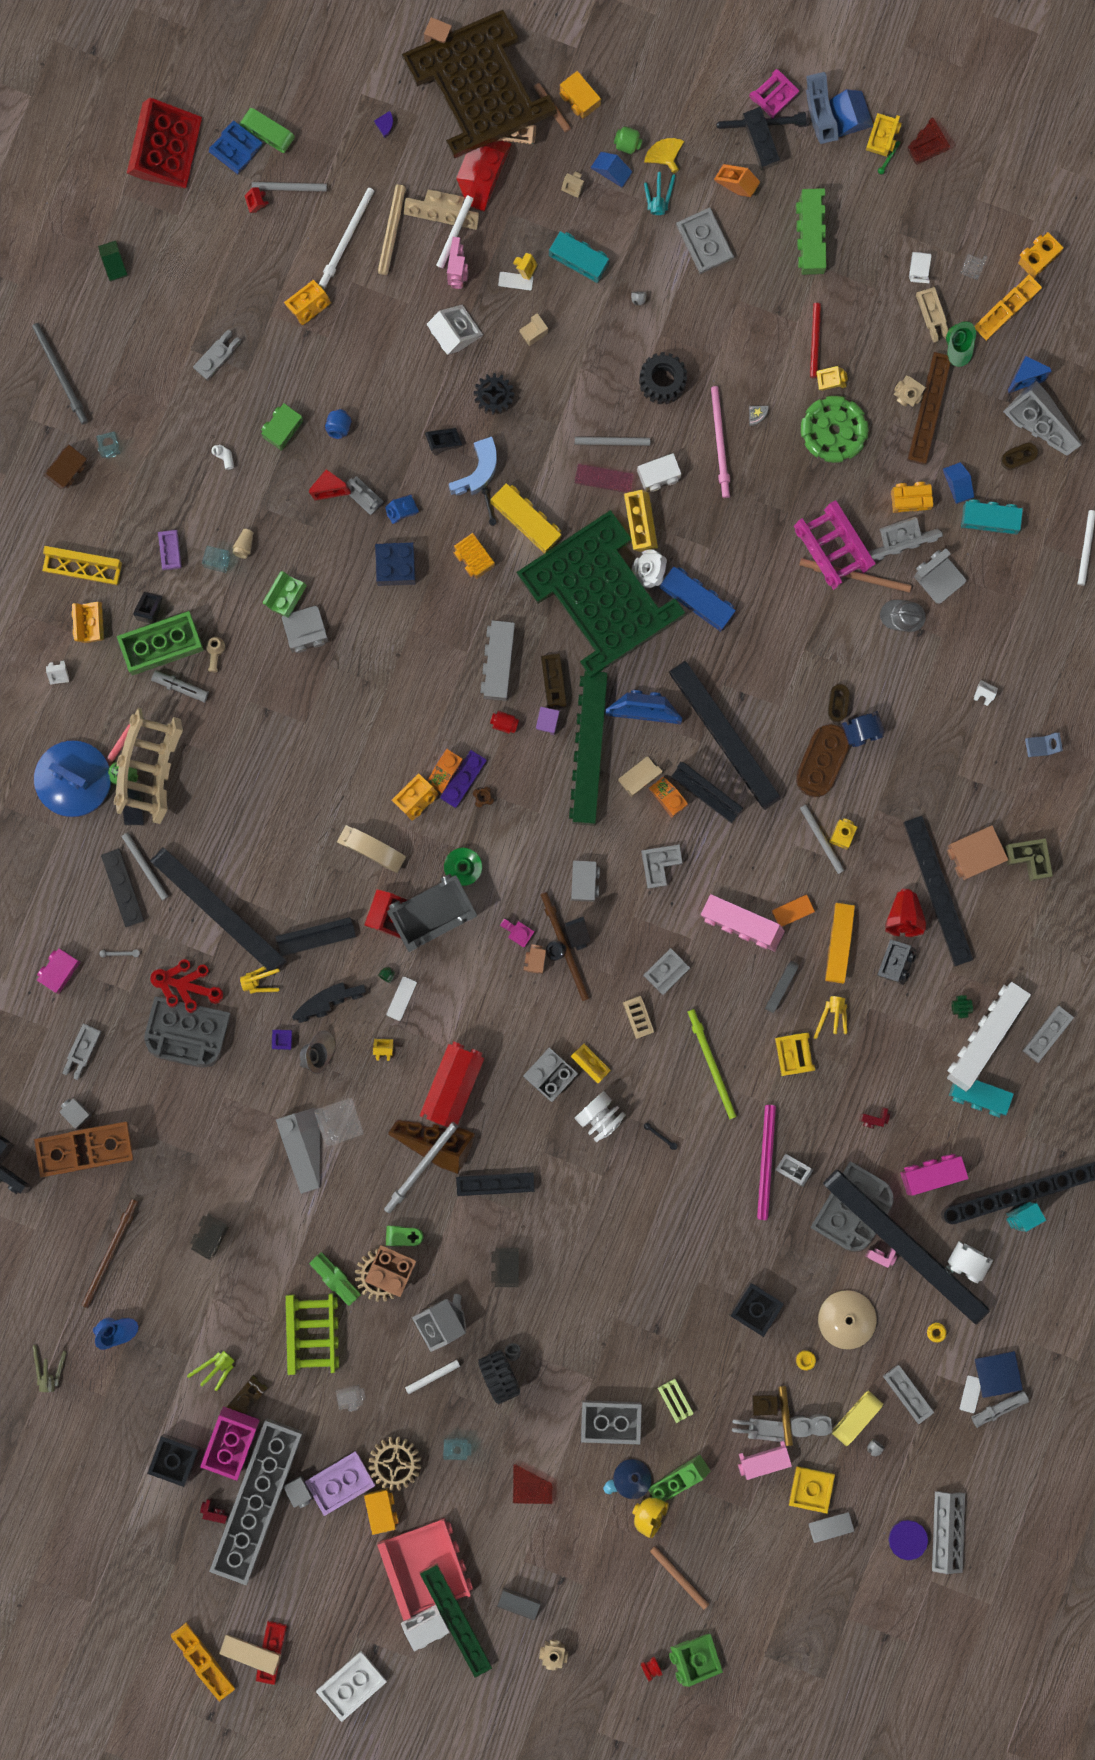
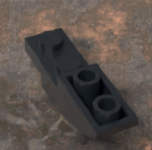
(320, 1003)

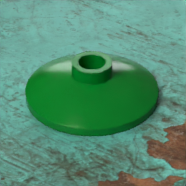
(470, 859)

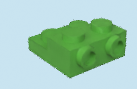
(695, 1660)

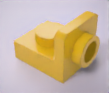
(832, 378)

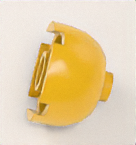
(649, 1515)

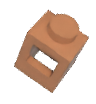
(535, 959)

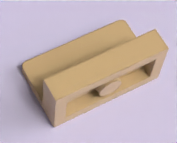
(640, 776)

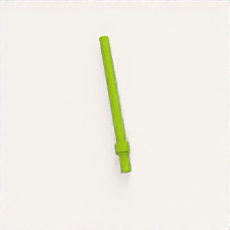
(698, 1029)

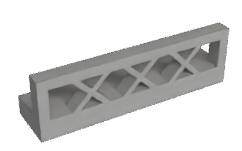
(945, 1532)

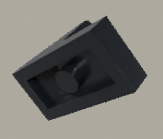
(443, 440)

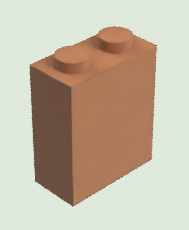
(977, 853)

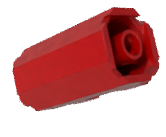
(452, 1085)

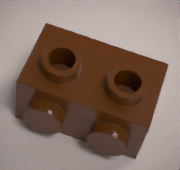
(65, 467)

